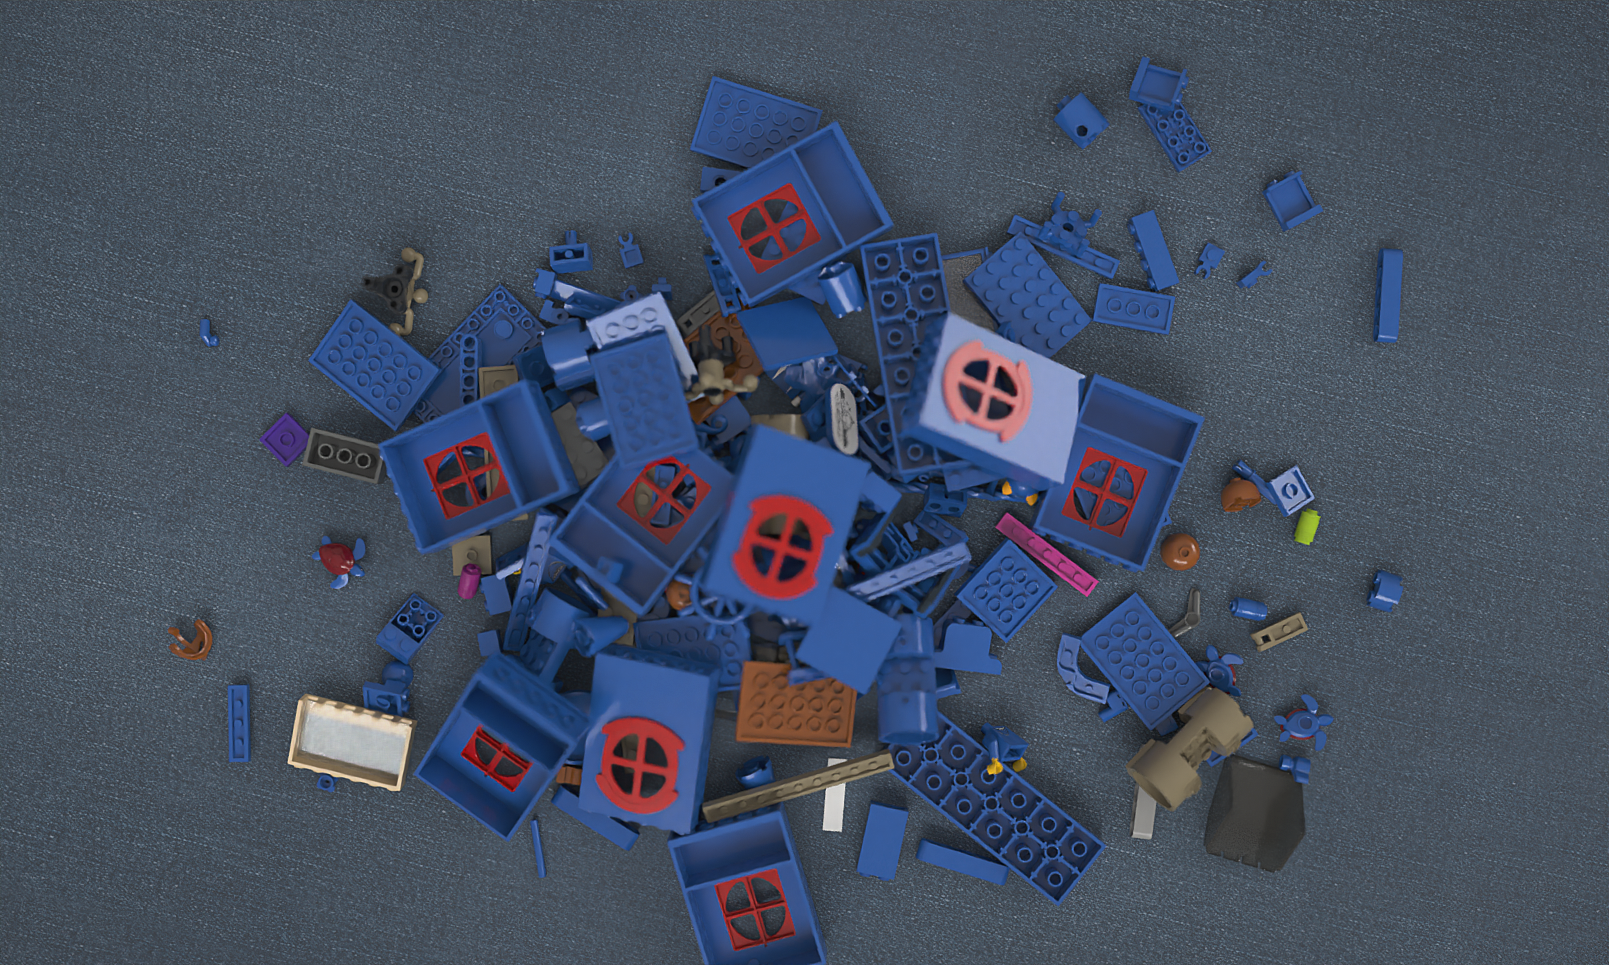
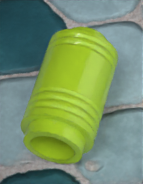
(1307, 526)

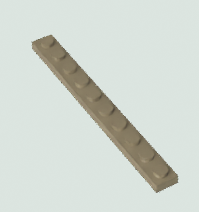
(798, 785)

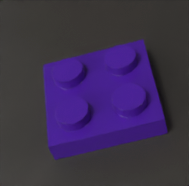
(286, 439)

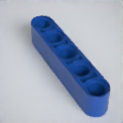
(1388, 295)
(467, 372)
(609, 827)
(962, 861)

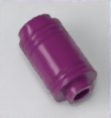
(469, 581)

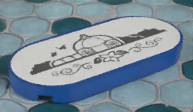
(841, 419)

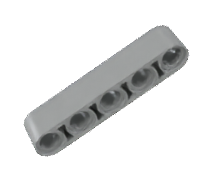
(1142, 813)

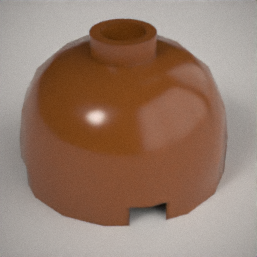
(1239, 494)
(1180, 551)
(679, 593)

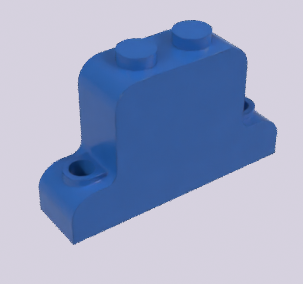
(966, 647)

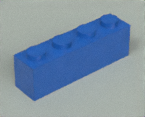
(1153, 251)

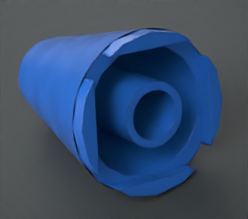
(598, 632)
(756, 773)

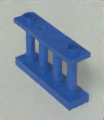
(797, 674)

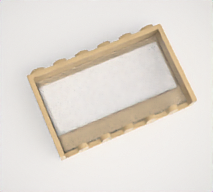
(351, 742)

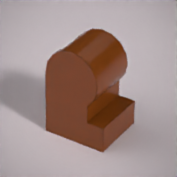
(570, 774)

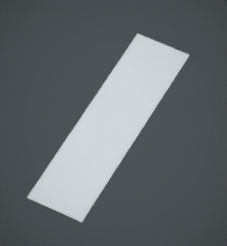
(834, 803)

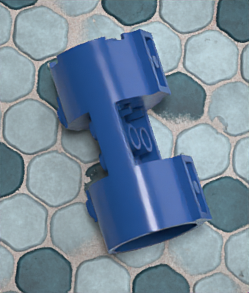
(569, 352)
(550, 635)
(909, 685)

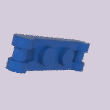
(722, 285)

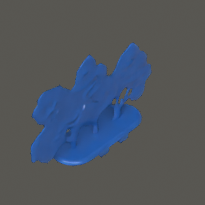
(815, 381)

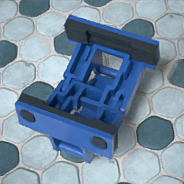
(872, 561)

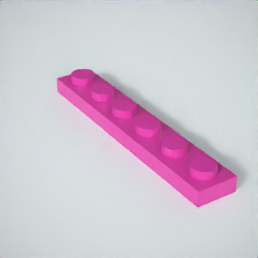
(1046, 554)

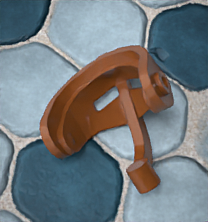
(192, 650)

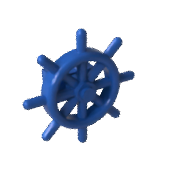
(716, 602)

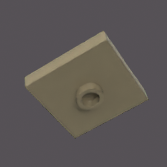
(473, 550)

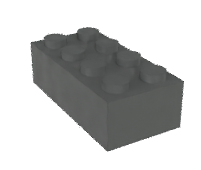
(584, 454)
(344, 456)

